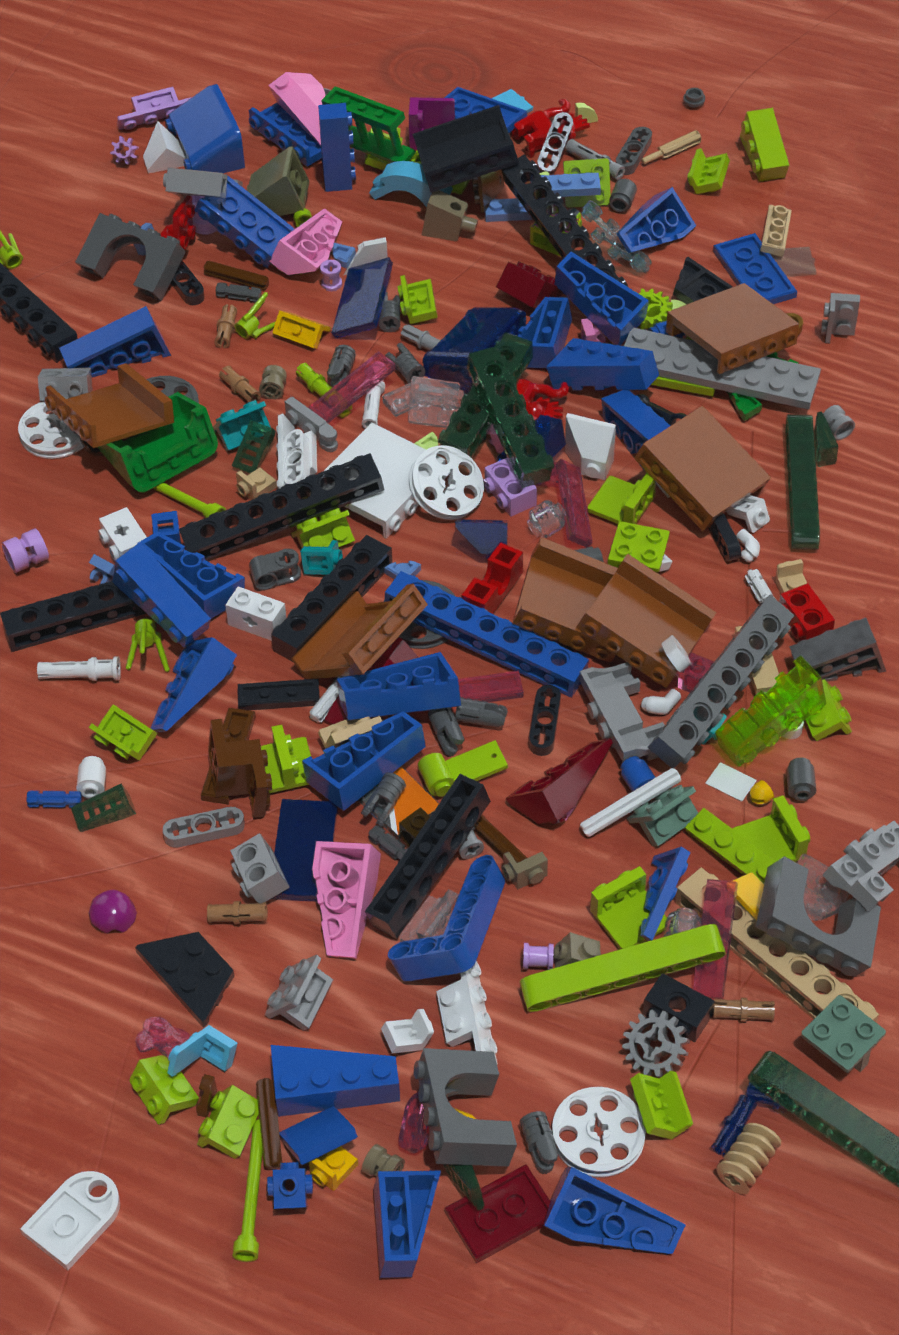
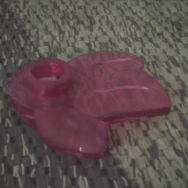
(160, 1035)

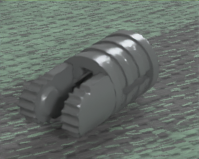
(390, 314)
(339, 362)
(406, 363)
(481, 713)
(446, 729)
(385, 796)
(539, 1140)

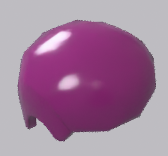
(112, 911)

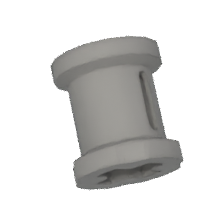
(471, 841)

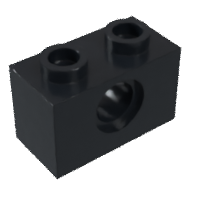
(671, 994)

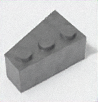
(841, 651)

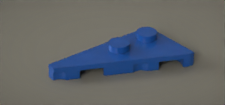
(662, 887)

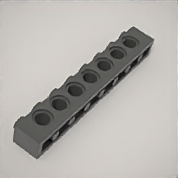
(721, 682)

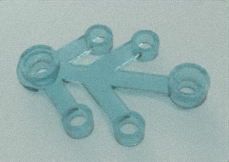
(638, 259)

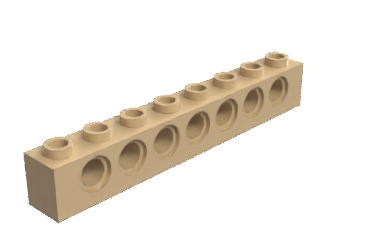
(776, 970)

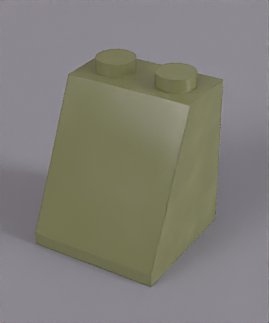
(281, 183)

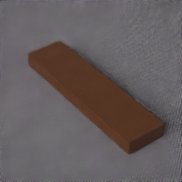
(240, 725)

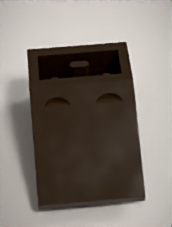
(487, 188)

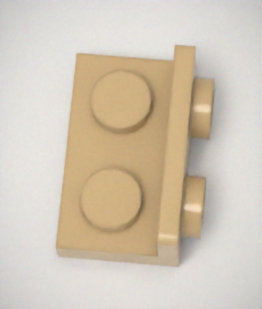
(339, 733)

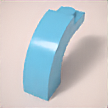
(405, 177)

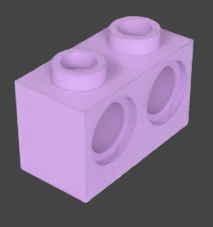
(505, 487)

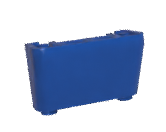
(208, 132)

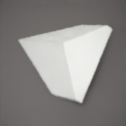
(163, 151)
(369, 252)

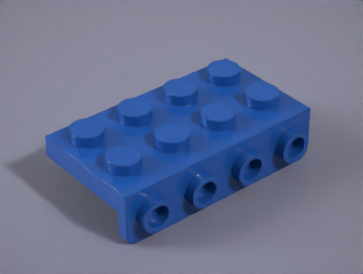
(285, 132)
(245, 221)

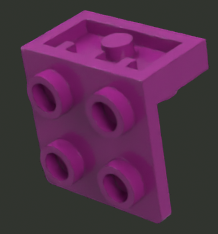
(428, 113)

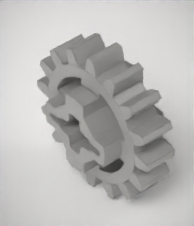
(651, 1055)

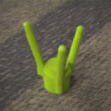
(9, 254)
(248, 324)
(145, 635)

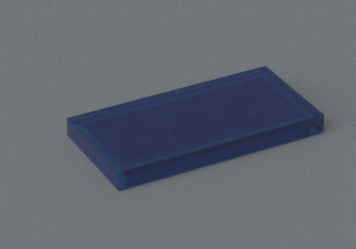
(362, 298)
(298, 830)

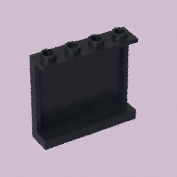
(465, 148)

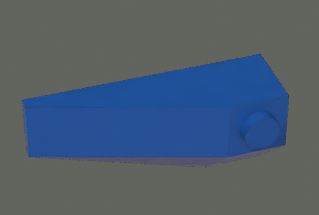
(197, 673)
(603, 1215)

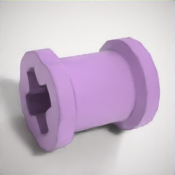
(333, 275)
(538, 956)

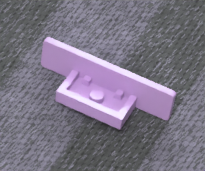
(150, 108)

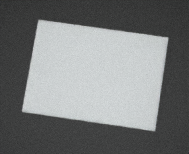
(731, 781)

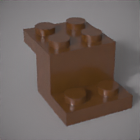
(239, 768)

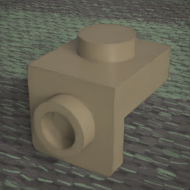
(524, 872)
(574, 949)

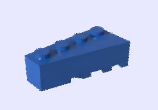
(204, 582)
(318, 1079)

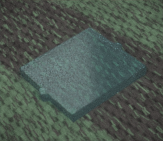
(796, 262)

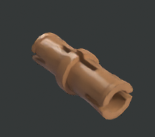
(225, 326)
(239, 384)
(237, 912)
(744, 1009)

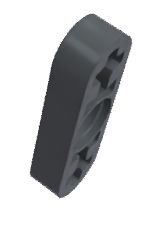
(632, 142)

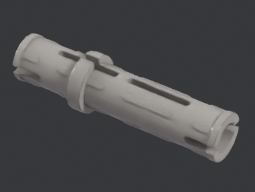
(583, 153)

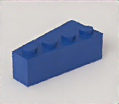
(335, 147)
(601, 298)
(120, 342)
(602, 366)
(633, 419)
(159, 595)
(400, 687)
(359, 765)

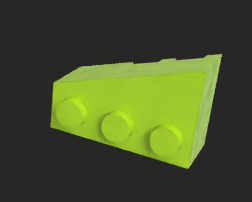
(764, 144)

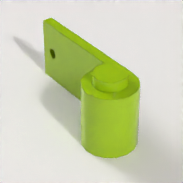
(475, 764)

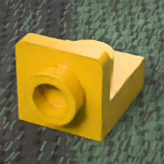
(332, 1167)

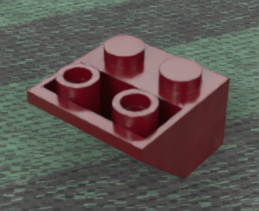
(527, 284)

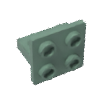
(665, 814)
(844, 1034)

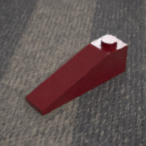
(561, 787)

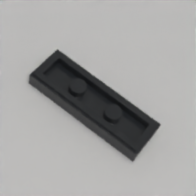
(278, 694)

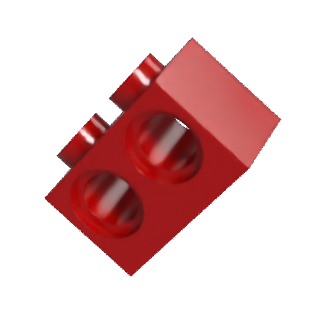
(810, 614)

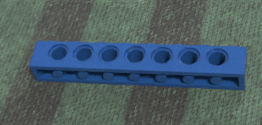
(494, 637)

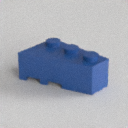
(547, 330)
(401, 1216)

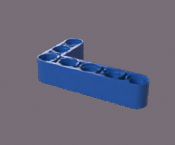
(465, 932)

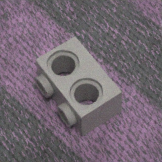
(66, 381)
(259, 869)

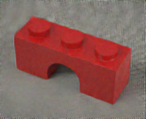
(502, 572)

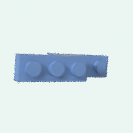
(564, 184)

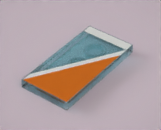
(409, 801)

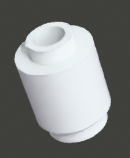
(91, 776)

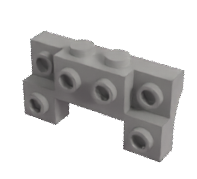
(614, 711)
(864, 863)

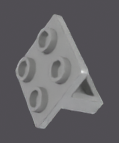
(299, 992)

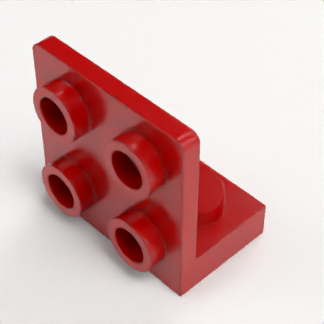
(182, 225)

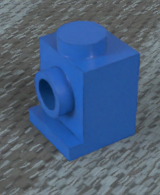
(170, 531)

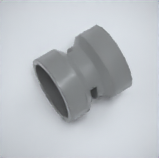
(839, 423)

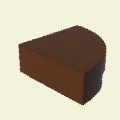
(209, 1089)

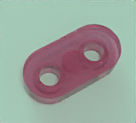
(413, 1132)

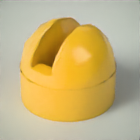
(761, 793)

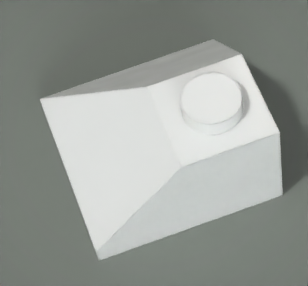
(590, 445)

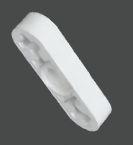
(291, 453)

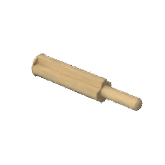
(674, 146)

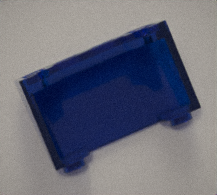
(474, 332)

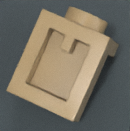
(255, 483)
(790, 575)

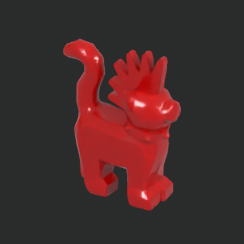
(538, 124)
(542, 406)

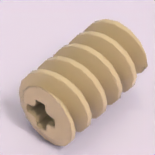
(747, 1157)

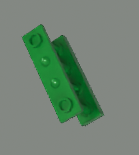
(380, 118)

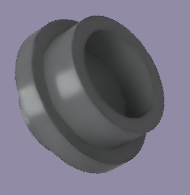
(694, 97)

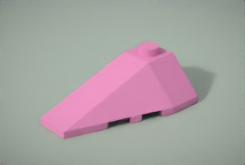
(299, 97)
(307, 245)
(345, 888)

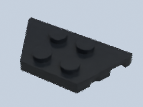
(697, 282)
(189, 971)

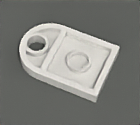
(73, 1218)

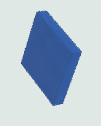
(318, 1135)

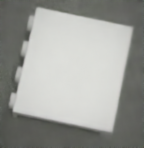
(394, 460)

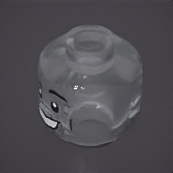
(546, 519)
(681, 920)

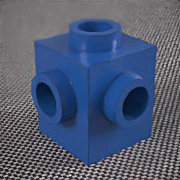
(283, 1197)

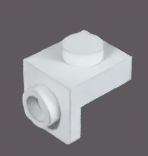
(409, 1033)

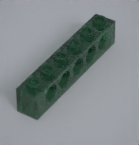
(482, 368)
(471, 421)

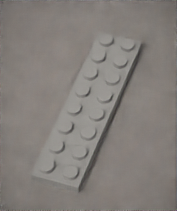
(763, 378)

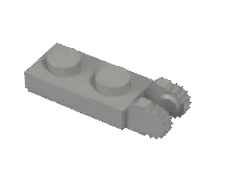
(308, 420)

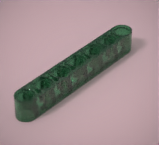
(802, 482)
(828, 1114)

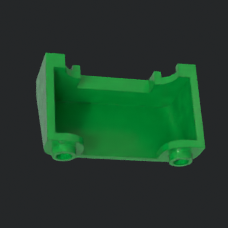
(167, 450)

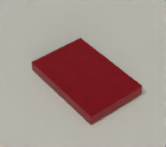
(511, 1212)

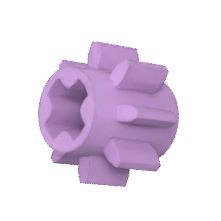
(119, 146)

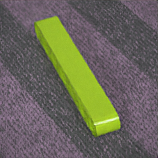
(622, 967)

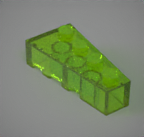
(772, 713)

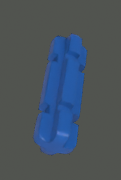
(53, 798)

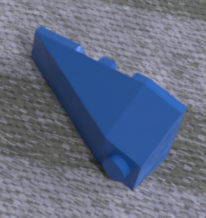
(656, 222)

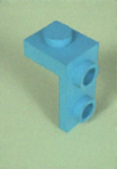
(207, 1044)

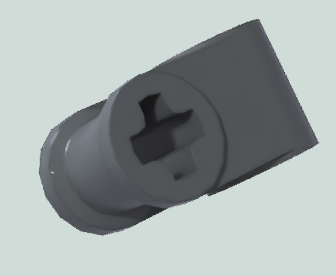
(272, 569)

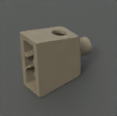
(447, 217)

